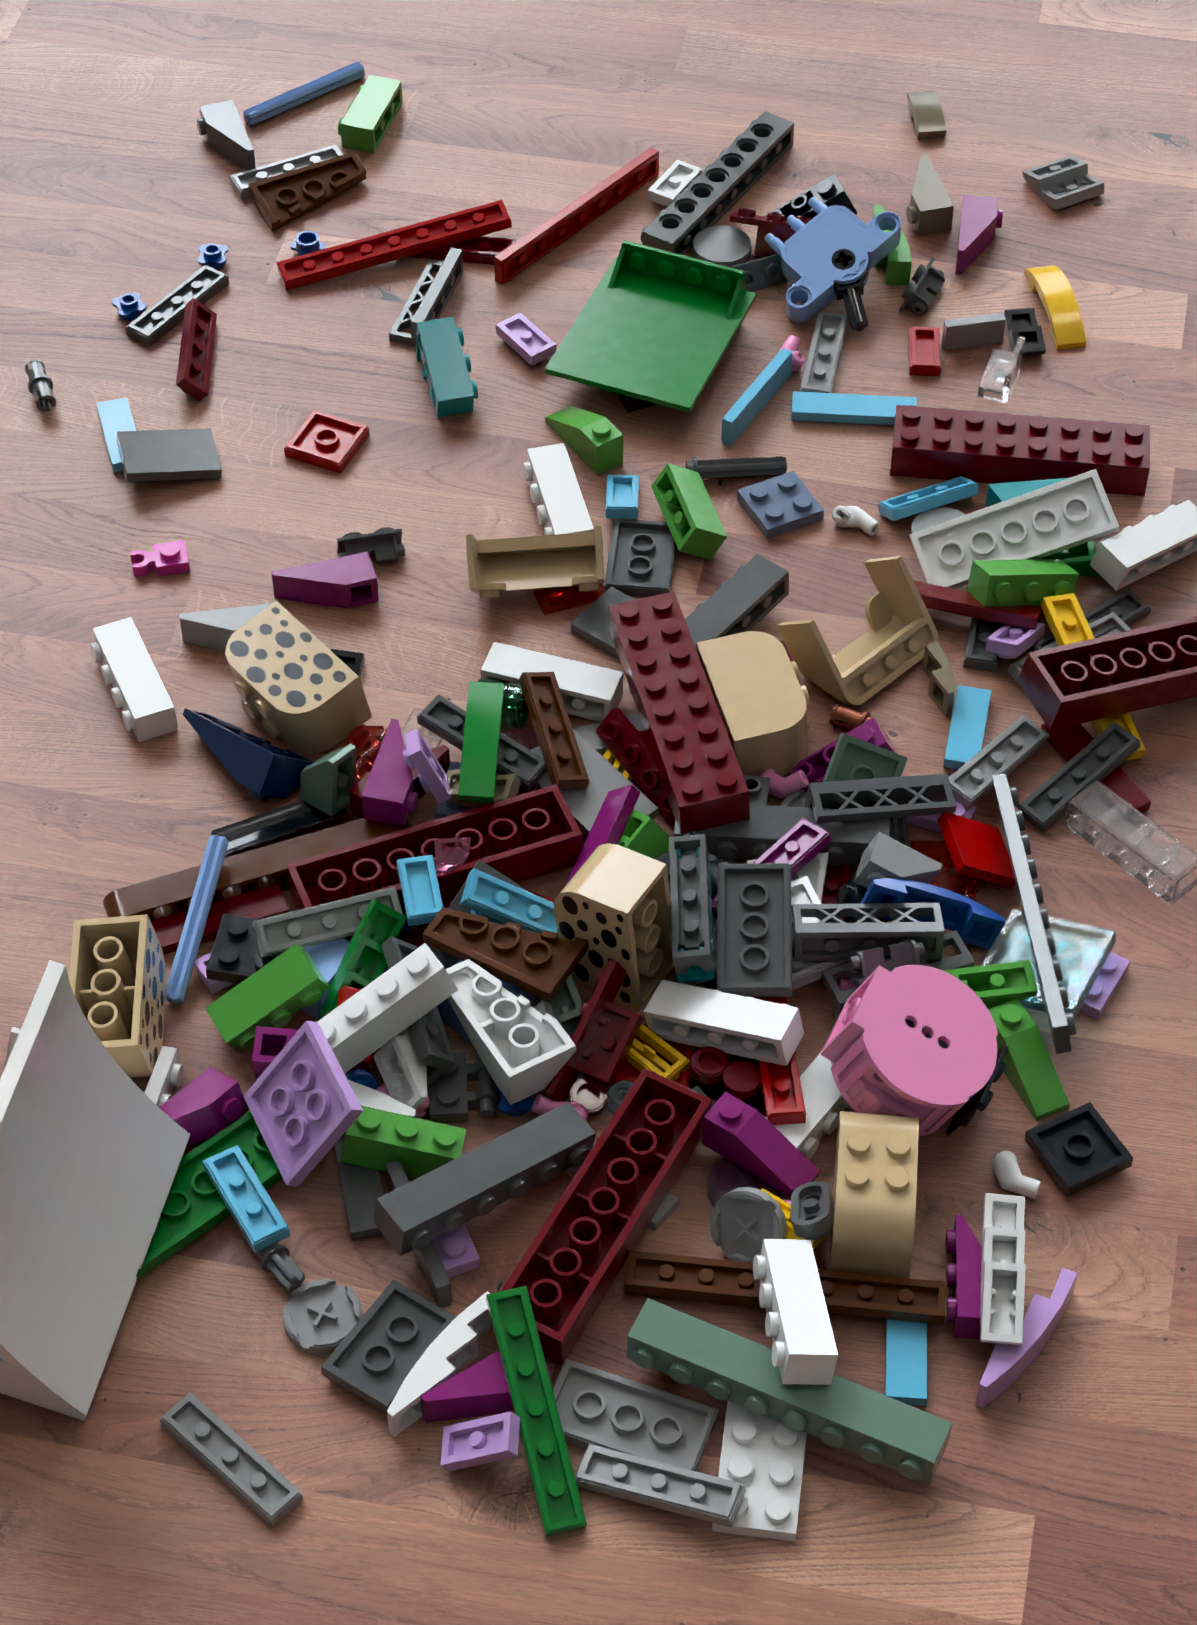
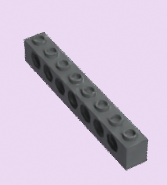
(720, 184)

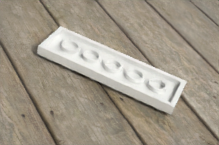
(1016, 529)

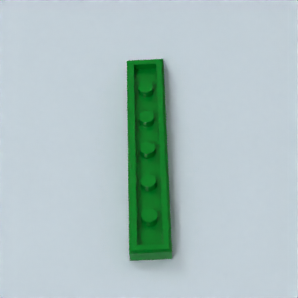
(538, 1413)

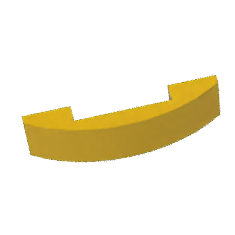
(1060, 306)

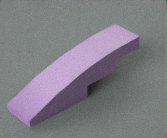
(1038, 1325)

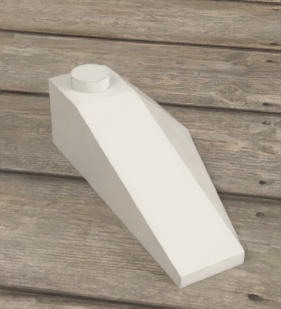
(511, 1037)

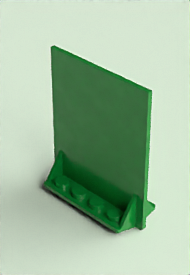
(654, 327)

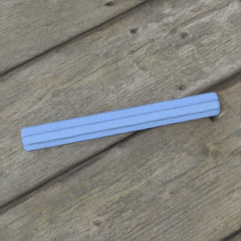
(303, 93)
(196, 919)

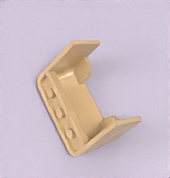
(535, 562)
(881, 654)

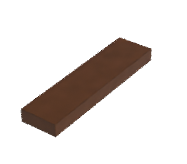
(554, 730)

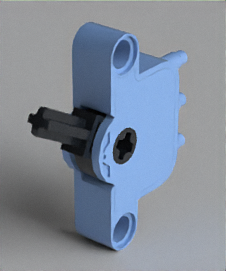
(833, 259)

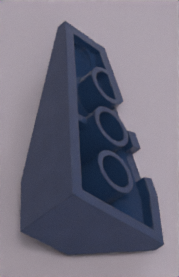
(250, 758)

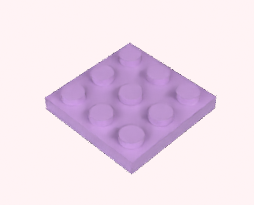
(302, 1103)

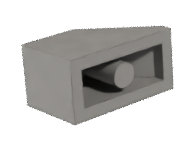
(892, 859)

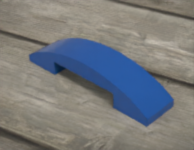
(972, 920)

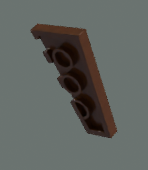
(303, 189)
(518, 956)

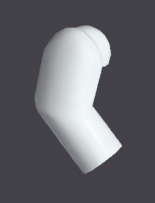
(855, 518)
(1010, 1176)

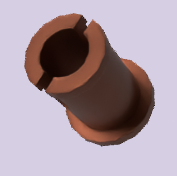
(848, 718)

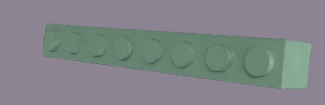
(743, 1373)

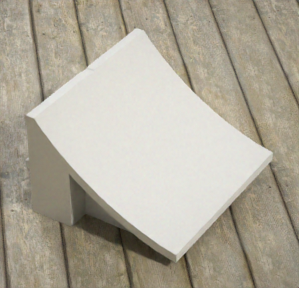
(78, 1199)

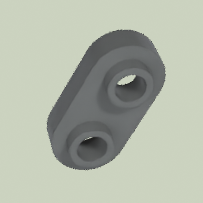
(812, 1210)

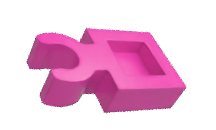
(165, 559)

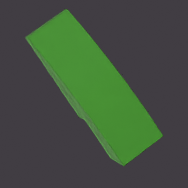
(898, 261)

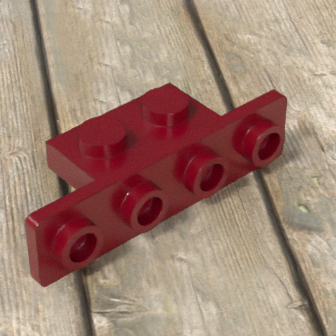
(773, 223)
(636, 756)
(601, 1036)

